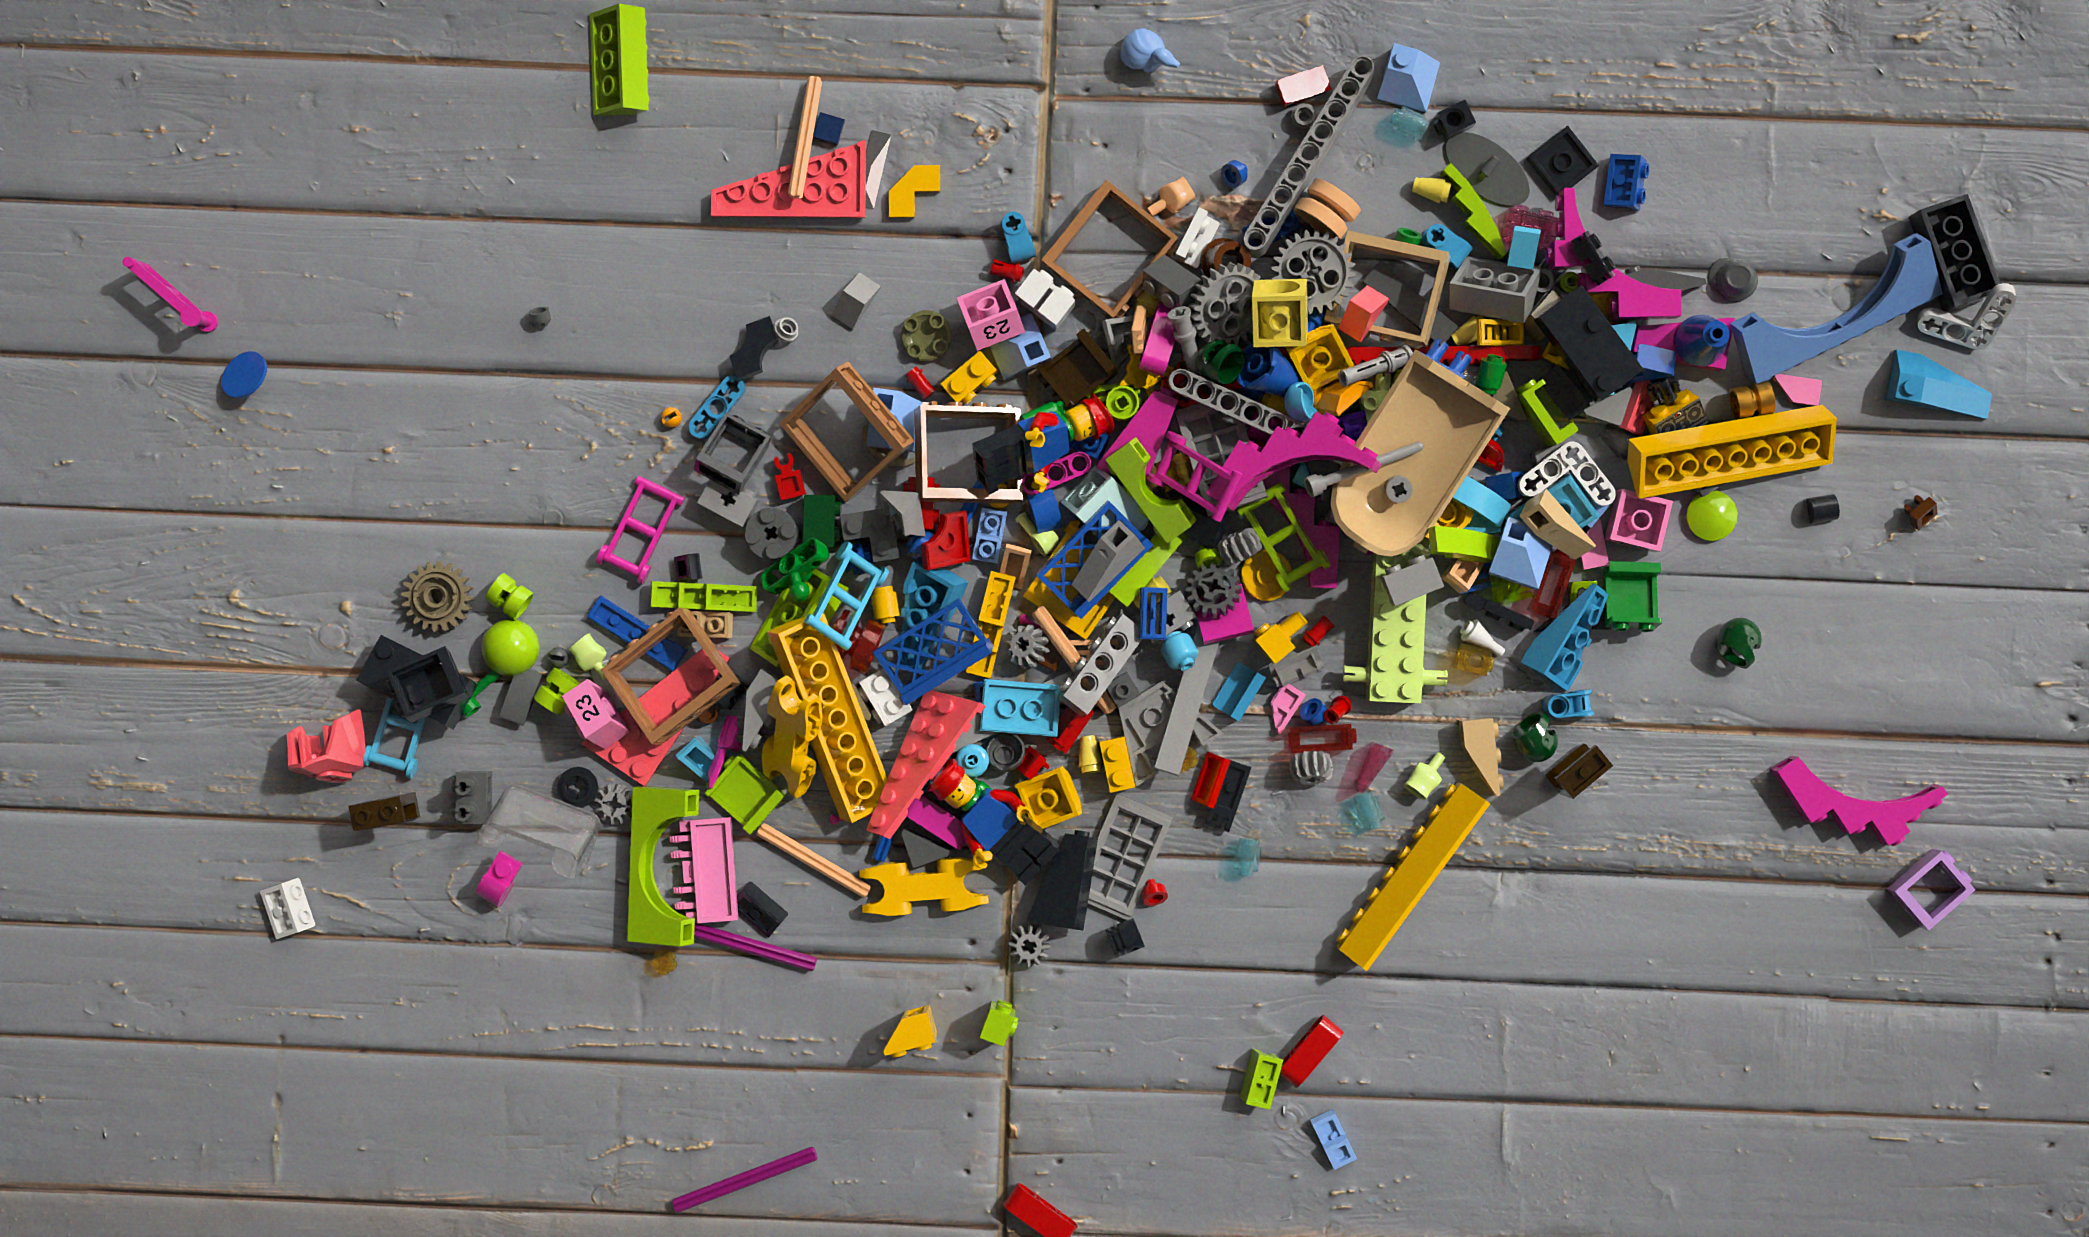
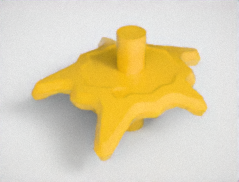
(1139, 377)

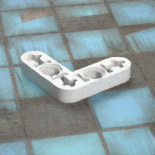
(1969, 327)
(1565, 465)

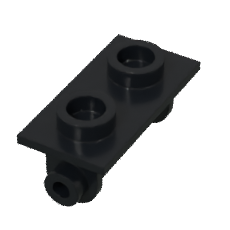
(1590, 249)

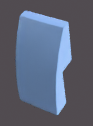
(989, 534)

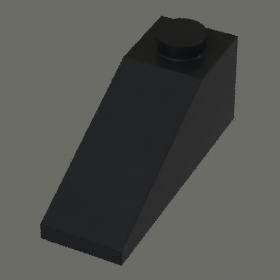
(1205, 530)

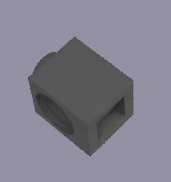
(1123, 689)

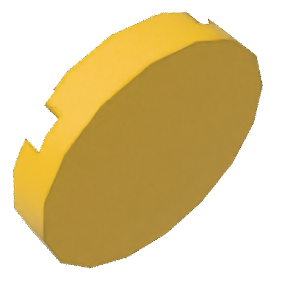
(1259, 576)

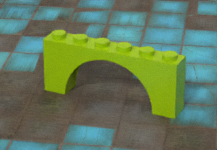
(648, 914)

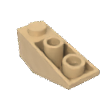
(1555, 525)
(1479, 744)

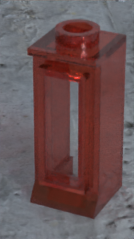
(1550, 611)
(1347, 737)

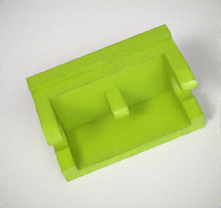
(1261, 1079)

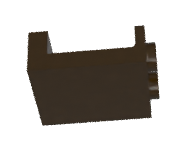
(1077, 371)
(1578, 770)
(384, 811)

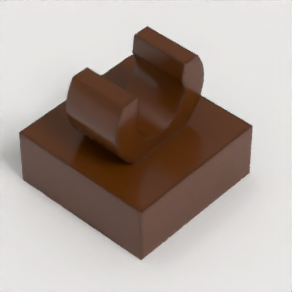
(1923, 513)

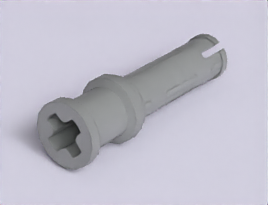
(1185, 335)
(1386, 362)

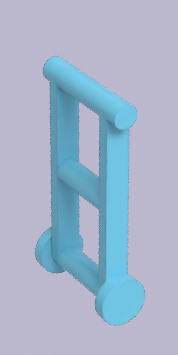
(877, 577)
(410, 764)

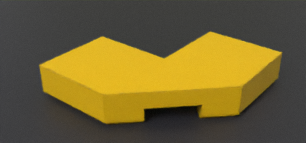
(918, 179)

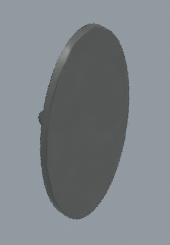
(1488, 168)

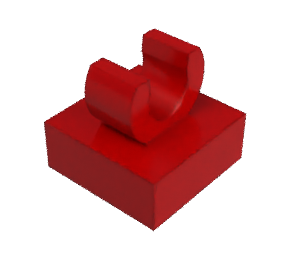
(1032, 763)

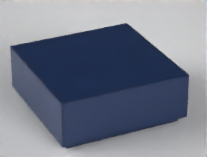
(829, 128)

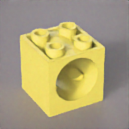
(1280, 313)

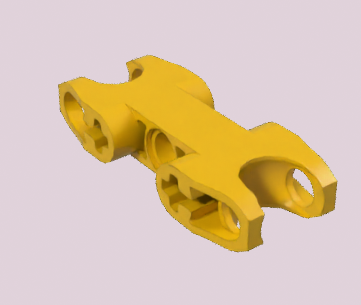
(795, 726)
(905, 887)

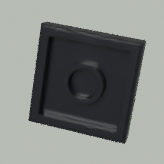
(1562, 161)

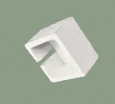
(1045, 299)

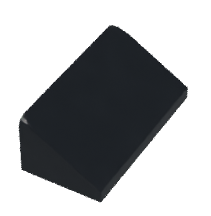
(760, 909)

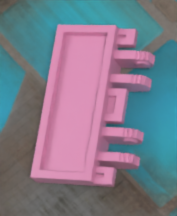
(710, 870)

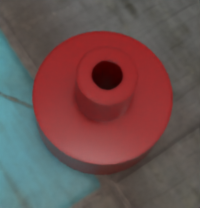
(1154, 893)

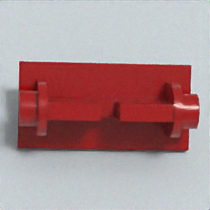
(1069, 728)

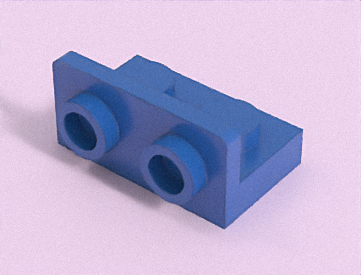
(1626, 181)

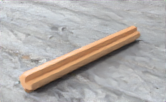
(804, 137)
(1068, 652)
(813, 860)

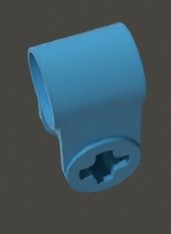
(1018, 242)
(1449, 242)
(1573, 704)

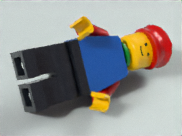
(1037, 442)
(995, 823)

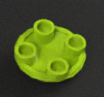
(1711, 516)

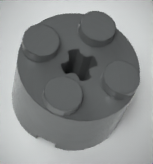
(757, 535)

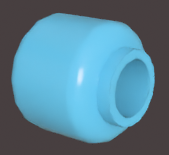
(1179, 651)
(975, 751)

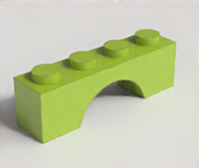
(1167, 516)

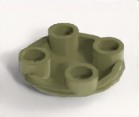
(926, 335)

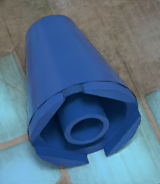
(1701, 340)
(1267, 371)

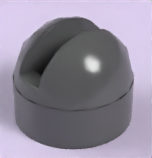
(540, 315)
(558, 652)

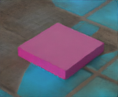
(1233, 625)

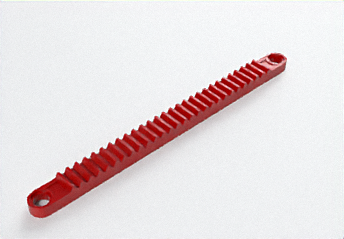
(1509, 353)

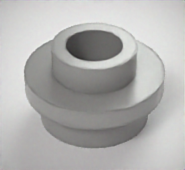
(1303, 108)
(786, 329)

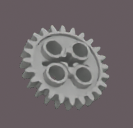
(1335, 262)
(1227, 304)

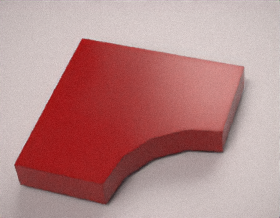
(949, 542)

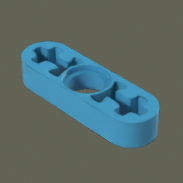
(698, 417)

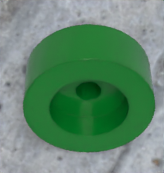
(1408, 236)

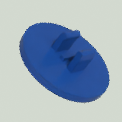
(244, 374)

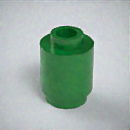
(1491, 373)

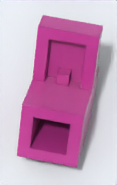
(499, 879)

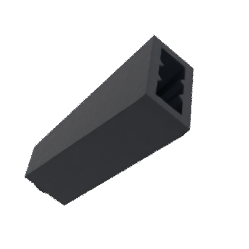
(1067, 884)

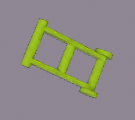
(1283, 577)

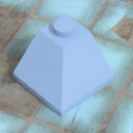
(1408, 78)

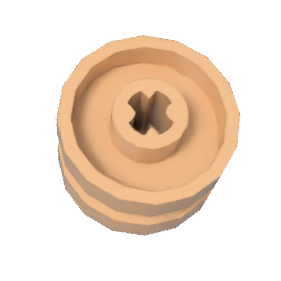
(1327, 209)

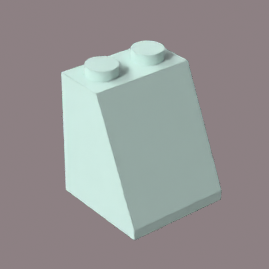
(1093, 492)

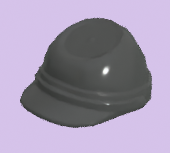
(1733, 279)

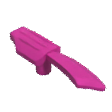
(726, 741)

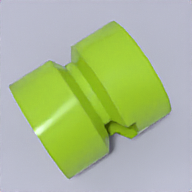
(1122, 403)
(517, 601)
(549, 696)

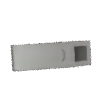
(1107, 560)

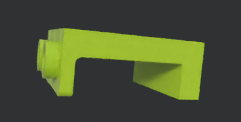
(1539, 417)
(745, 792)

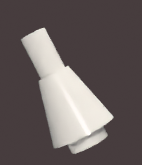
(1476, 634)

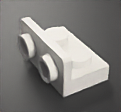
(1197, 236)
(884, 697)
(287, 908)

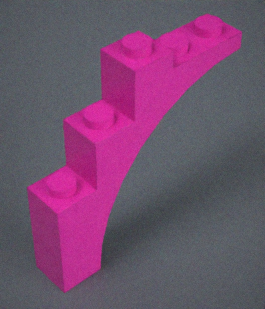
(1630, 297)
(1285, 449)
(1322, 536)
(1885, 818)

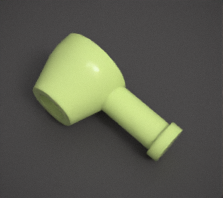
(1044, 541)

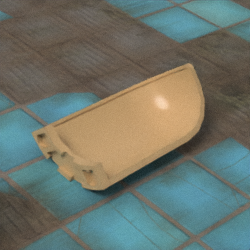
(1452, 425)

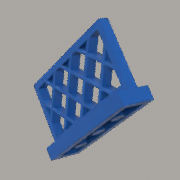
(1079, 604)
(945, 670)

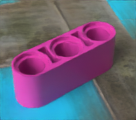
(1158, 342)
(1069, 472)
(937, 820)

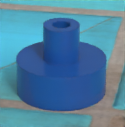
(1234, 173)
(1313, 712)

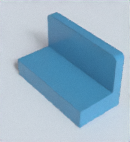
(1238, 691)

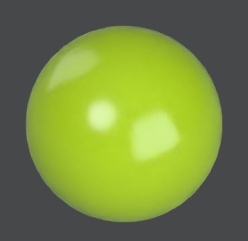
(510, 647)

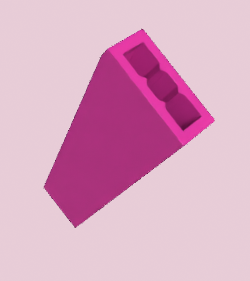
(1664, 337)
(1147, 426)

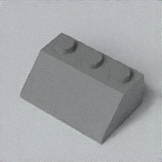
(1494, 289)

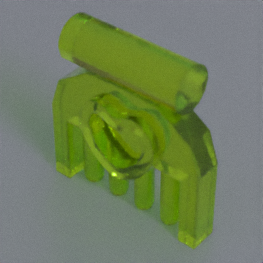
(1508, 589)

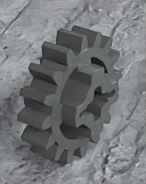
(1206, 582)

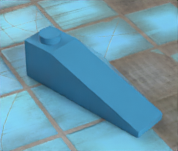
(1929, 385)
(925, 594)
(1560, 646)

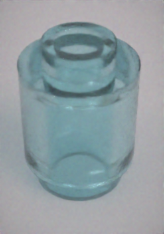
(1409, 123)
(1368, 810)
(1247, 856)

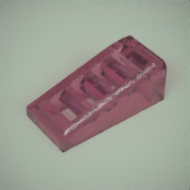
(1373, 763)

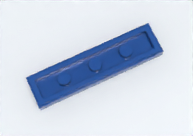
(630, 628)

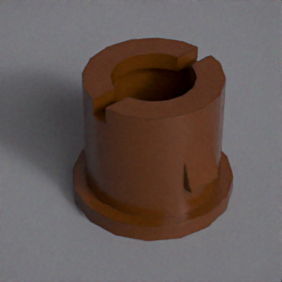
(1214, 250)

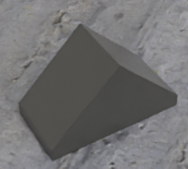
(922, 849)

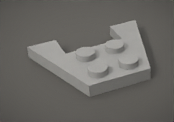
(1145, 723)

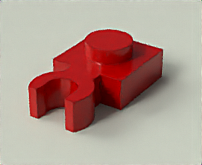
(790, 482)

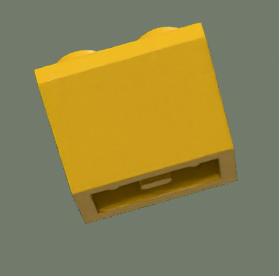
(913, 1030)

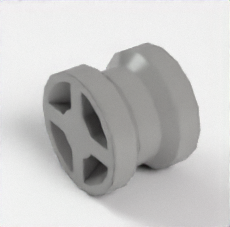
(1394, 487)

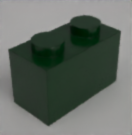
(821, 519)

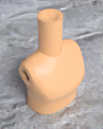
(1173, 197)

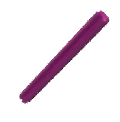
(754, 947)
(744, 1179)

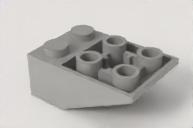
(756, 708)

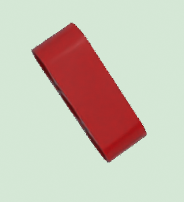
(1310, 1051)
(1039, 1213)

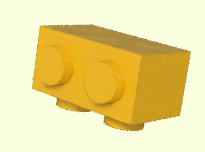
(969, 378)

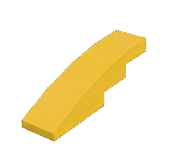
(993, 619)

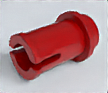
(1007, 270)
(1177, 379)
(920, 382)
(1318, 631)
(1340, 706)

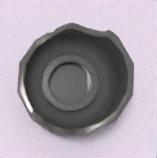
(1005, 752)

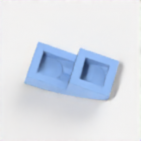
(1333, 1139)

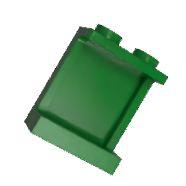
(1631, 595)

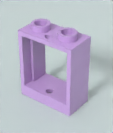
(1912, 907)

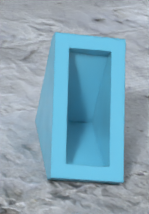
(1523, 247)
(697, 757)

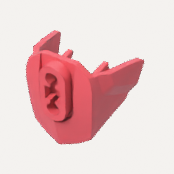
(339, 756)

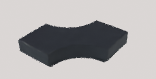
(759, 338)

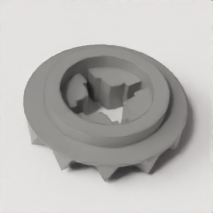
(605, 811)

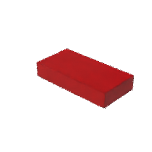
(1210, 779)

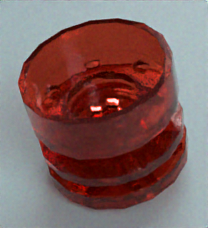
(863, 641)

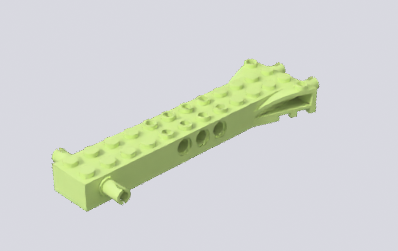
(1398, 631)

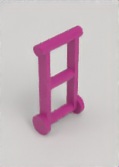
(190, 313)
(1161, 479)
(643, 570)

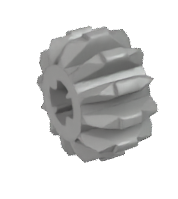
(1239, 546)
(1019, 643)
(1311, 767)
(1026, 953)

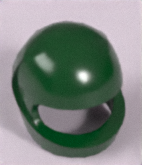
(1220, 362)
(1743, 637)
(1537, 743)

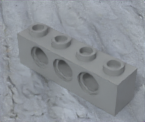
(1071, 691)

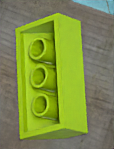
(619, 61)
(787, 610)

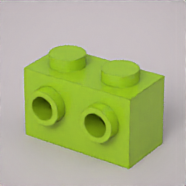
(999, 1022)

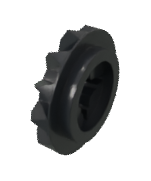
(570, 795)

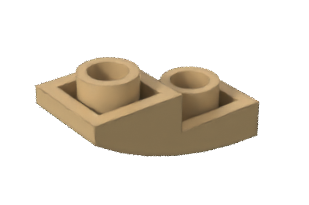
(713, 623)

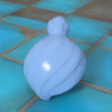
(1146, 51)

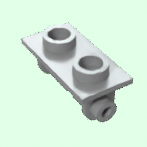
(1304, 662)

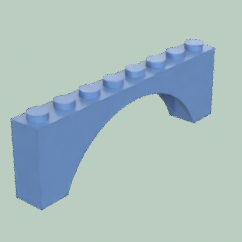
(1905, 284)

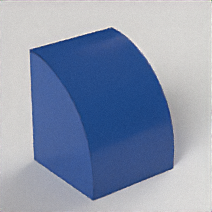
(1506, 484)
(1044, 511)

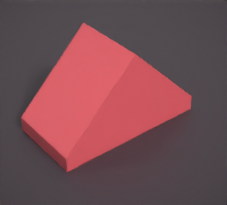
(1362, 313)

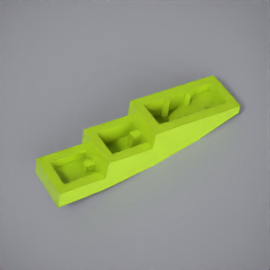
(1480, 221)
(1462, 544)
(1147, 566)
(703, 596)

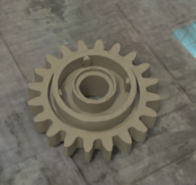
(422, 601)

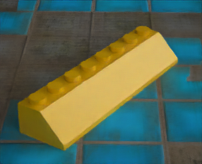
(1731, 451)
(844, 741)
(1411, 875)

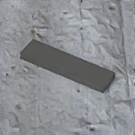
(1408, 302)

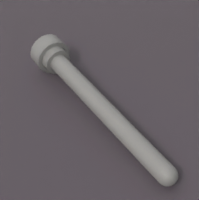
(1316, 484)

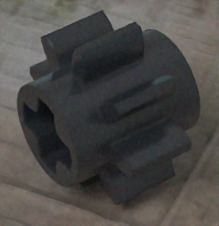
(1663, 390)

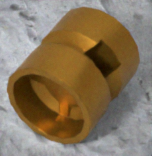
(1756, 400)

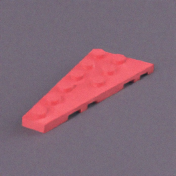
(831, 190)
(924, 751)
(634, 752)

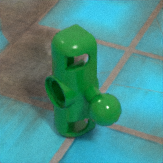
(796, 568)

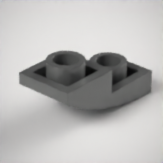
(520, 697)

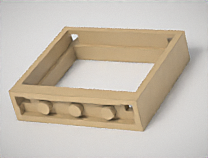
(1405, 250)

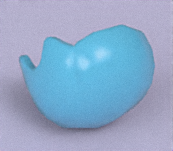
(1300, 401)

